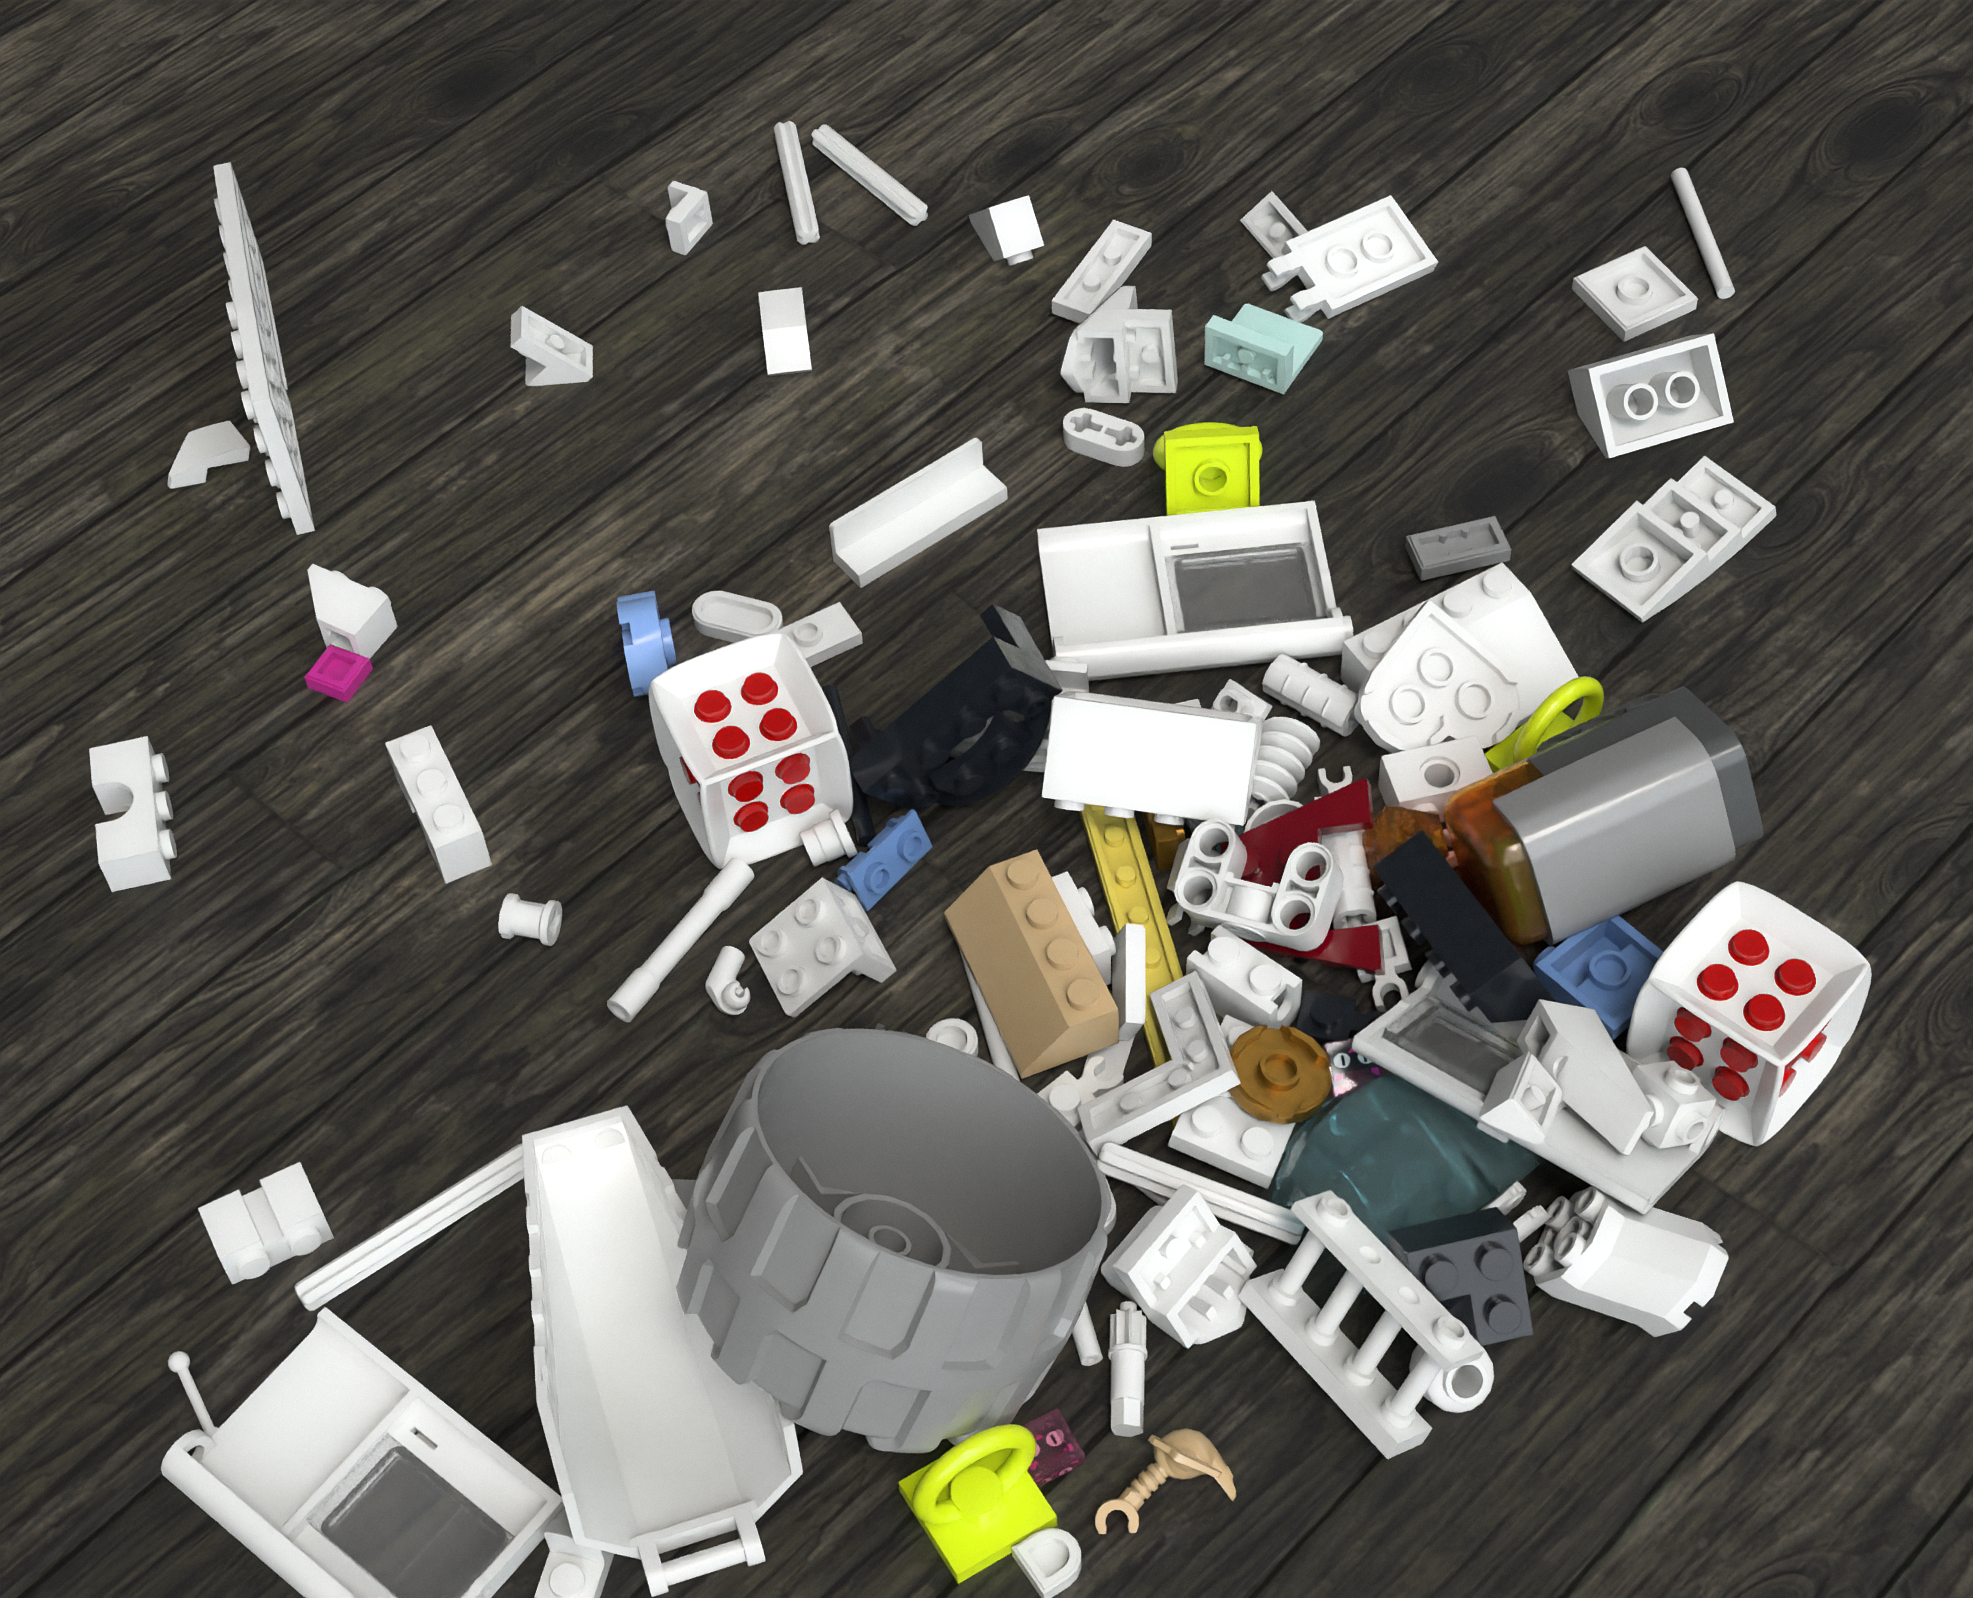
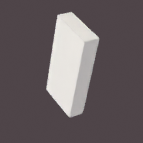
(1129, 979)

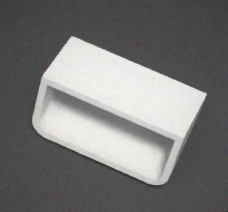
(1151, 758)

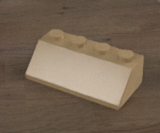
(1032, 966)

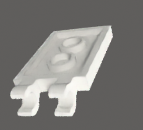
(1351, 260)

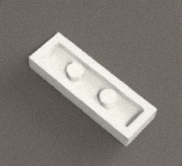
(1102, 271)

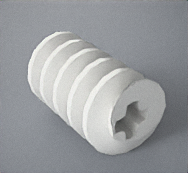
(1282, 758)

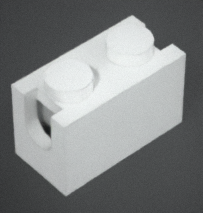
(1246, 982)

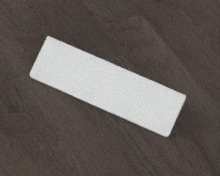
(915, 514)

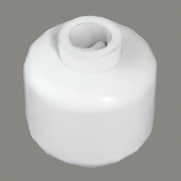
(1461, 1387)

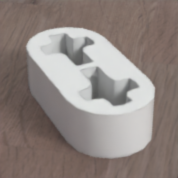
(1103, 437)

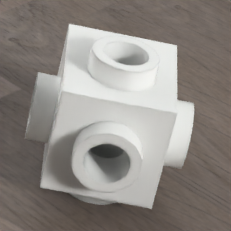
(1678, 1104)

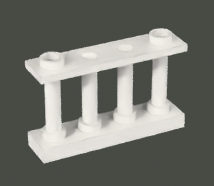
(1328, 1355)

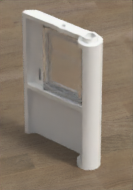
(1191, 591)
(1456, 1058)
(343, 1493)

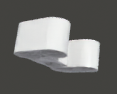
(1252, 908)

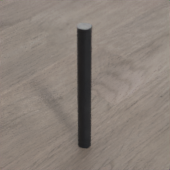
(861, 814)

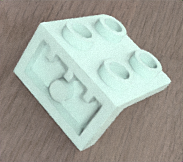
(1260, 347)

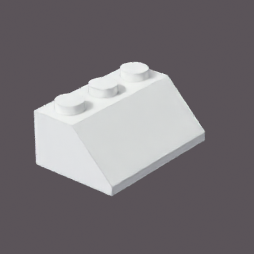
(1652, 395)

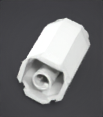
(1626, 1260)

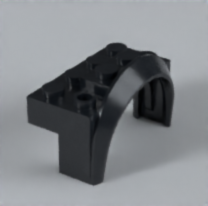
(908, 756)

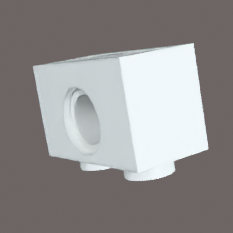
(1430, 774)

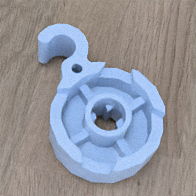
(645, 639)

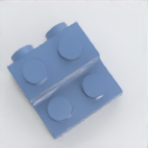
(1600, 971)

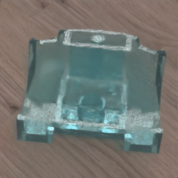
(1397, 1158)

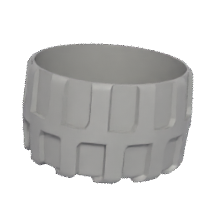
(891, 1237)

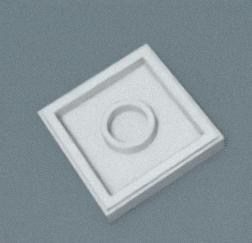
(1634, 293)

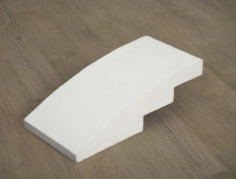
(1674, 539)

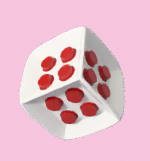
(750, 748)
(1751, 1007)

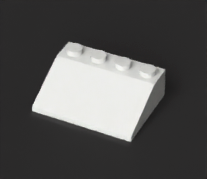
(1500, 616)

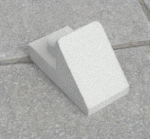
(550, 351)
(571, 1568)

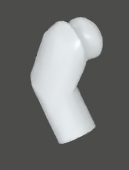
(722, 982)

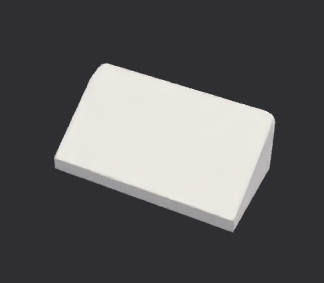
(1272, 224)
(1522, 1100)

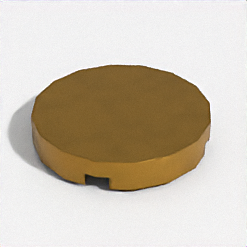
(1280, 1074)

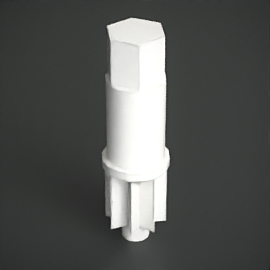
(1127, 1369)

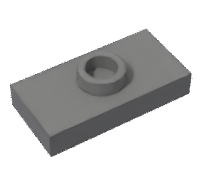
(1458, 548)

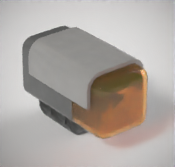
(1604, 817)

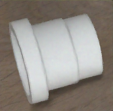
(828, 840)

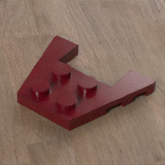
(1267, 857)

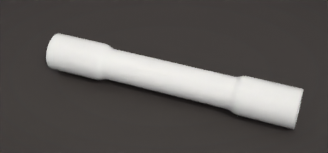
(646, 979)

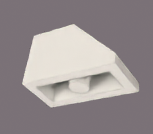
(1008, 230)

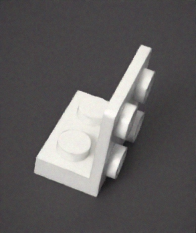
(817, 945)

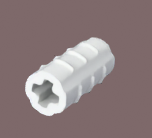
(1311, 694)
(1356, 898)

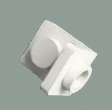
(688, 216)

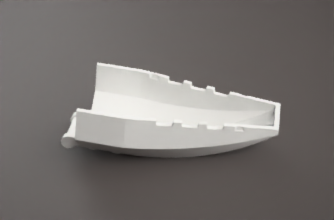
(632, 1406)

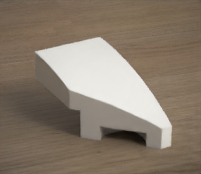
(207, 448)

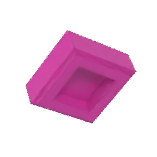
(338, 673)

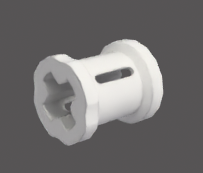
(530, 919)

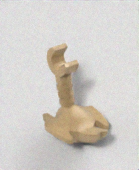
(1177, 1455)

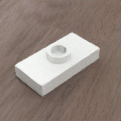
(824, 634)

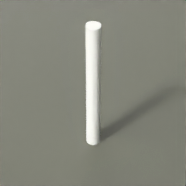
(1702, 233)

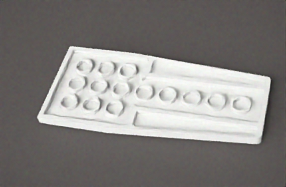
(259, 347)

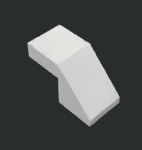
(784, 331)

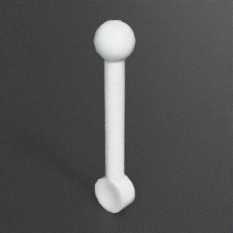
(179, 1363)

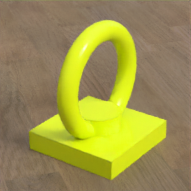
(1209, 467)
(1548, 721)
(979, 1499)

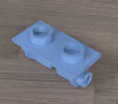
(887, 861)

